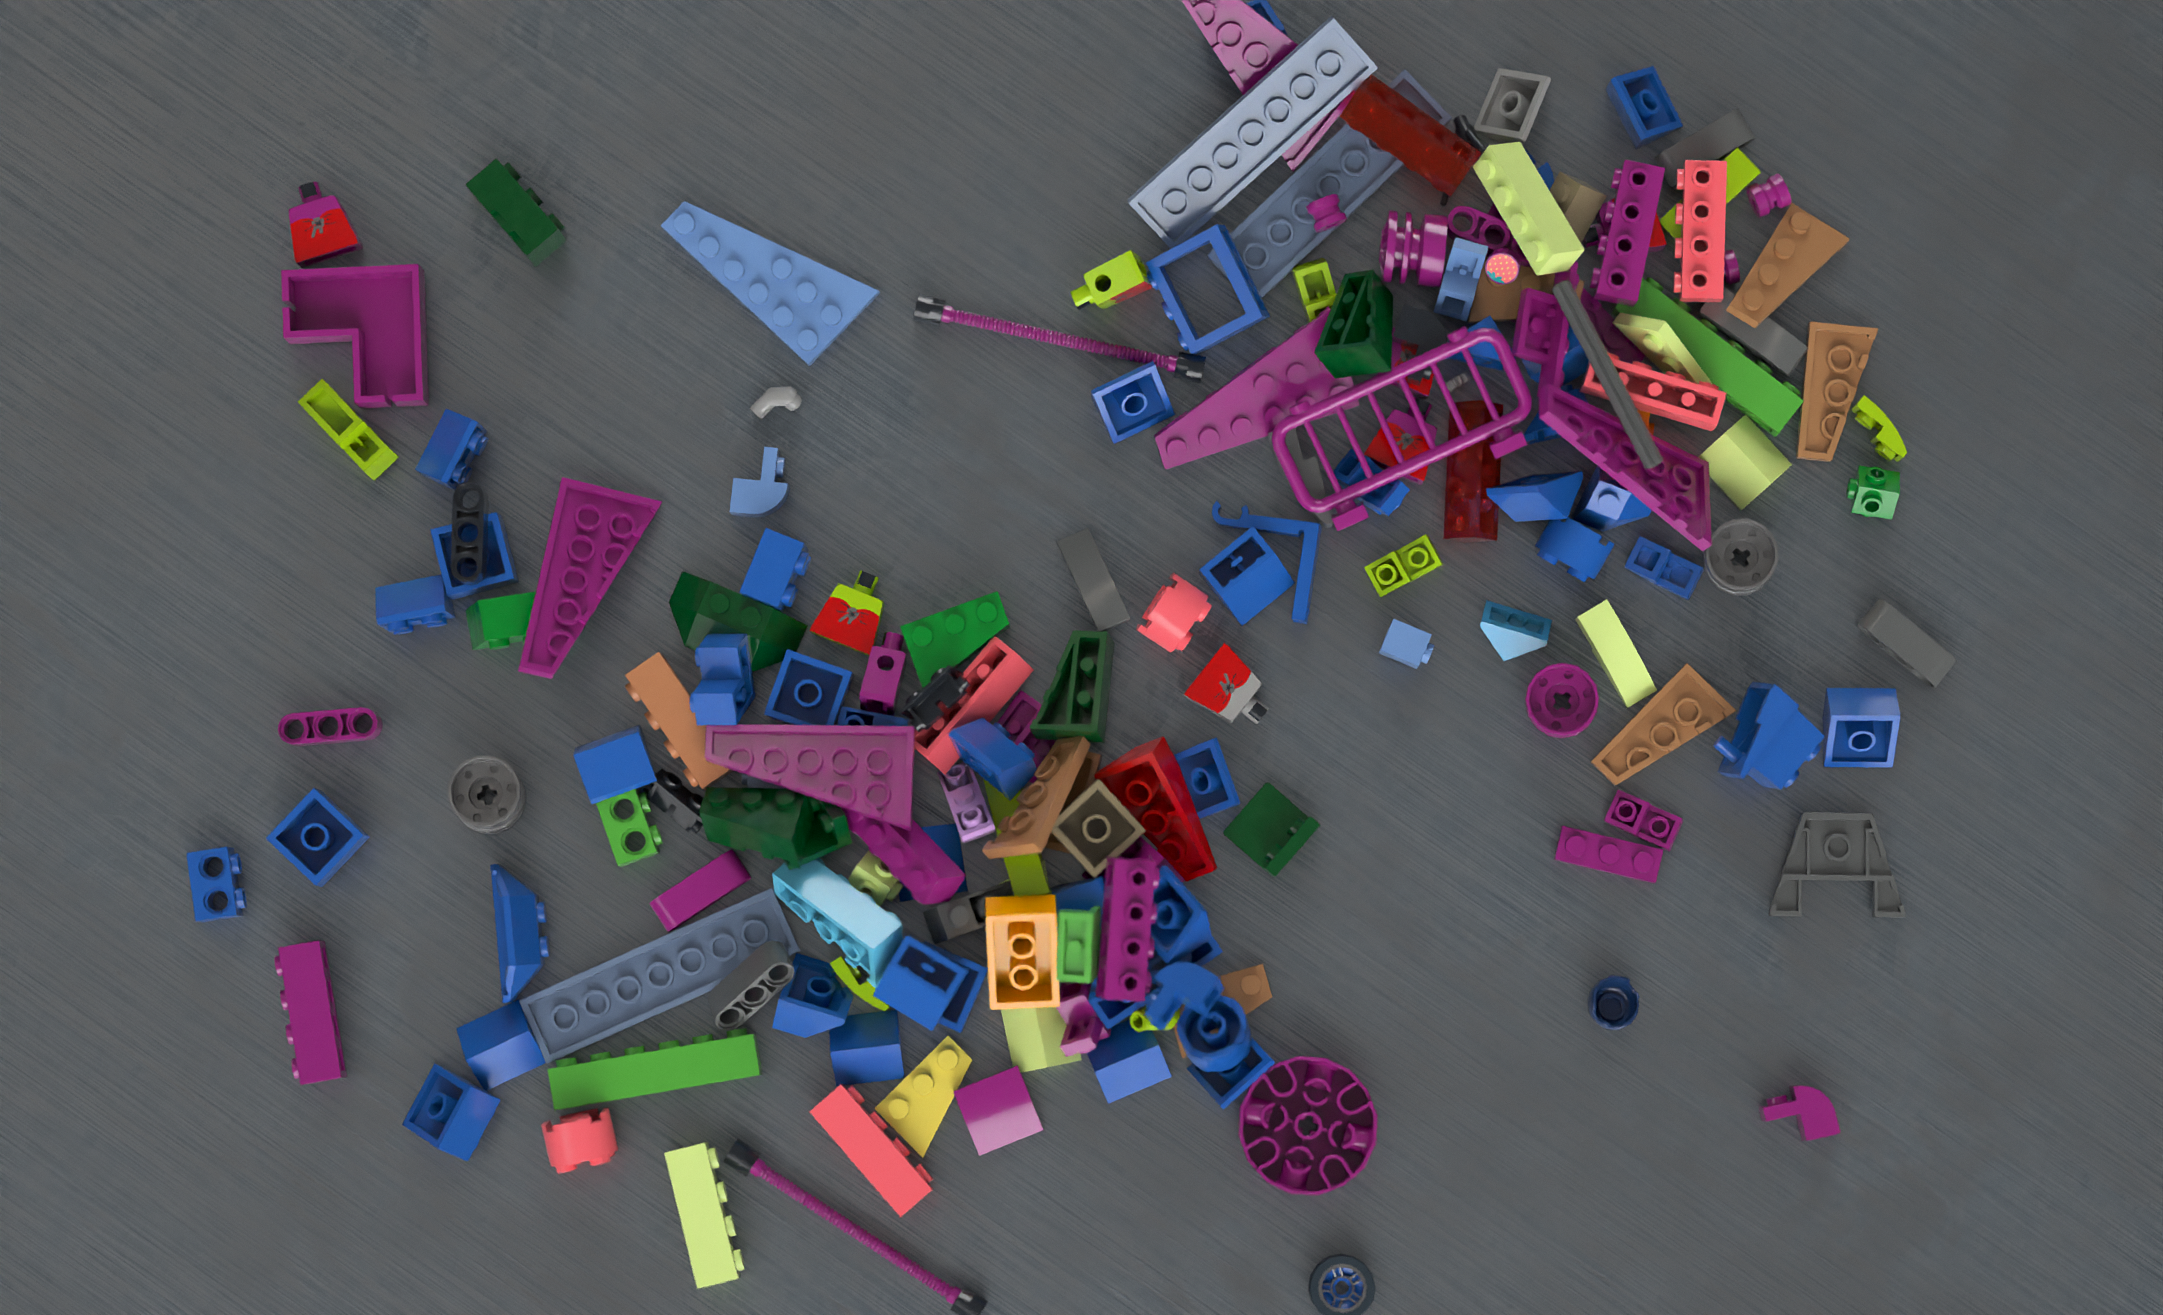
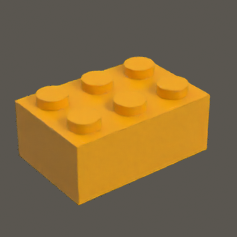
(1022, 951)

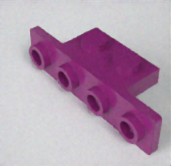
(1543, 330)

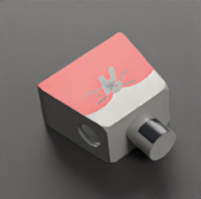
(1227, 688)

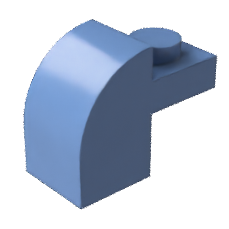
(1460, 279)
(761, 497)

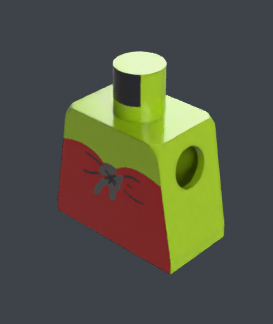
(1127, 279)
(851, 615)

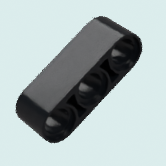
(462, 518)

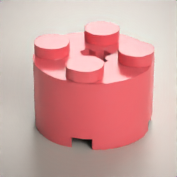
(1174, 613)
(579, 1139)

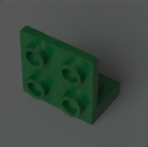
(1270, 829)
(827, 831)

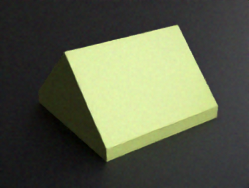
(1744, 462)
(1035, 1038)

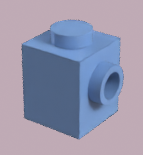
(1406, 644)

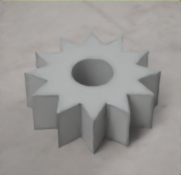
(1458, 381)

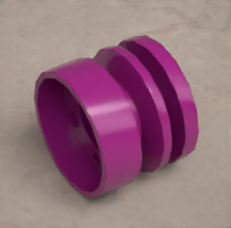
(1414, 248)
(1562, 680)

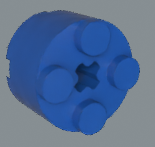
(1574, 546)
(1219, 1050)

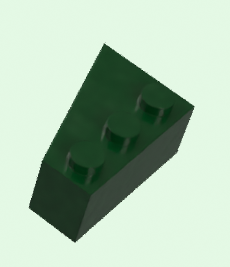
(1079, 690)

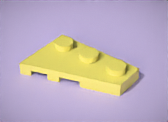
(924, 1096)

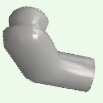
(774, 397)

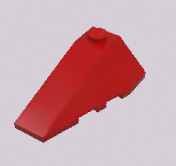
(1157, 796)

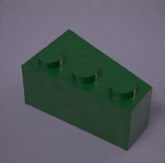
(517, 211)
(1358, 328)
(759, 819)

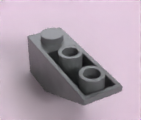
(962, 914)

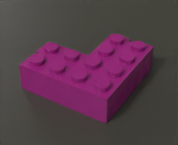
(376, 310)

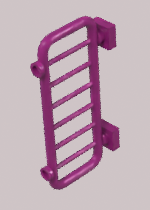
(1343, 499)

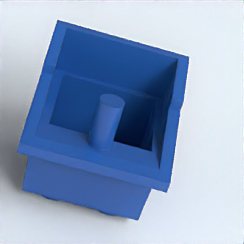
(1769, 738)

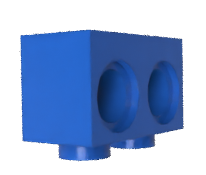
(206, 886)

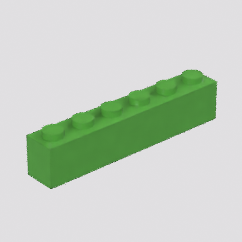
(1747, 383)
(654, 1071)

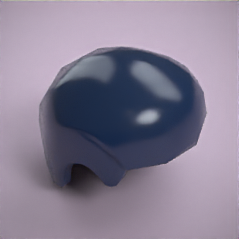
(1613, 1002)

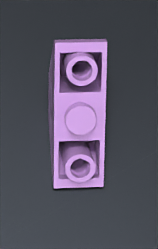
(966, 802)

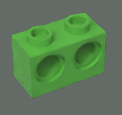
(620, 829)

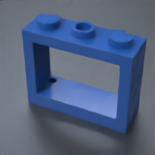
(1237, 274)

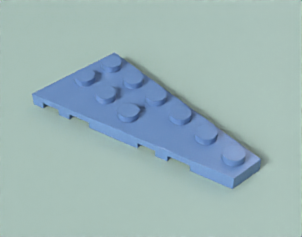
(786, 291)

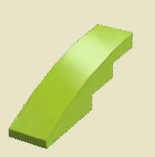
(1024, 871)

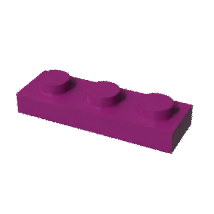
(1608, 854)

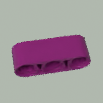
(1480, 223)
(314, 721)
(700, 890)

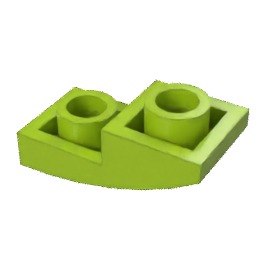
(1887, 439)
(1403, 565)
(849, 977)

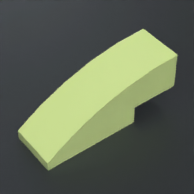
(1616, 653)

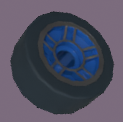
(1336, 1269)

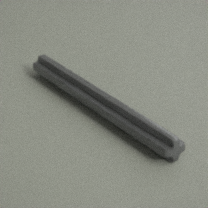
(1607, 374)

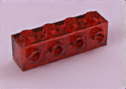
(1410, 135)
(1468, 509)

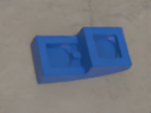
(1664, 568)

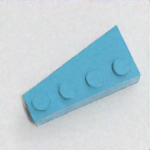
(841, 915)

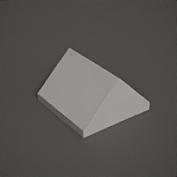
(1511, 105)

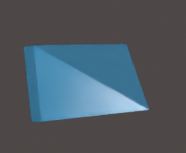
(1513, 630)

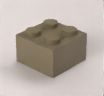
(1096, 828)

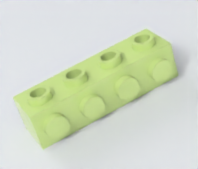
(1528, 208)
(703, 1214)

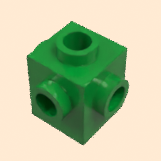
(1874, 492)

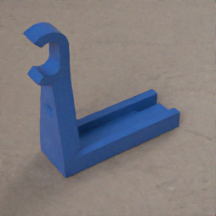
(1290, 528)

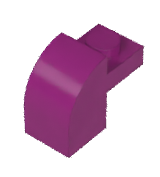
(1083, 1024)
(1812, 1110)

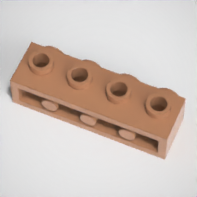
(670, 710)

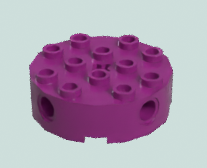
(1324, 1156)

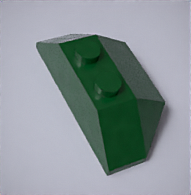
(712, 609)

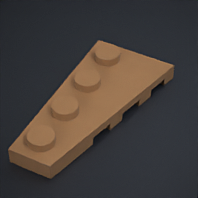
(1788, 259)

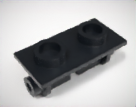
(945, 686)
(669, 791)

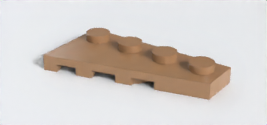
(1829, 385)
(1671, 718)
(1040, 802)

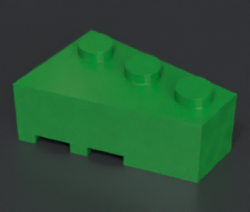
(499, 620)
(954, 634)

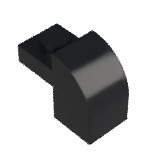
(1419, 331)

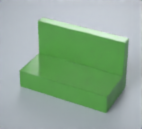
(1078, 944)

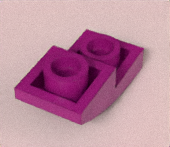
(1643, 820)

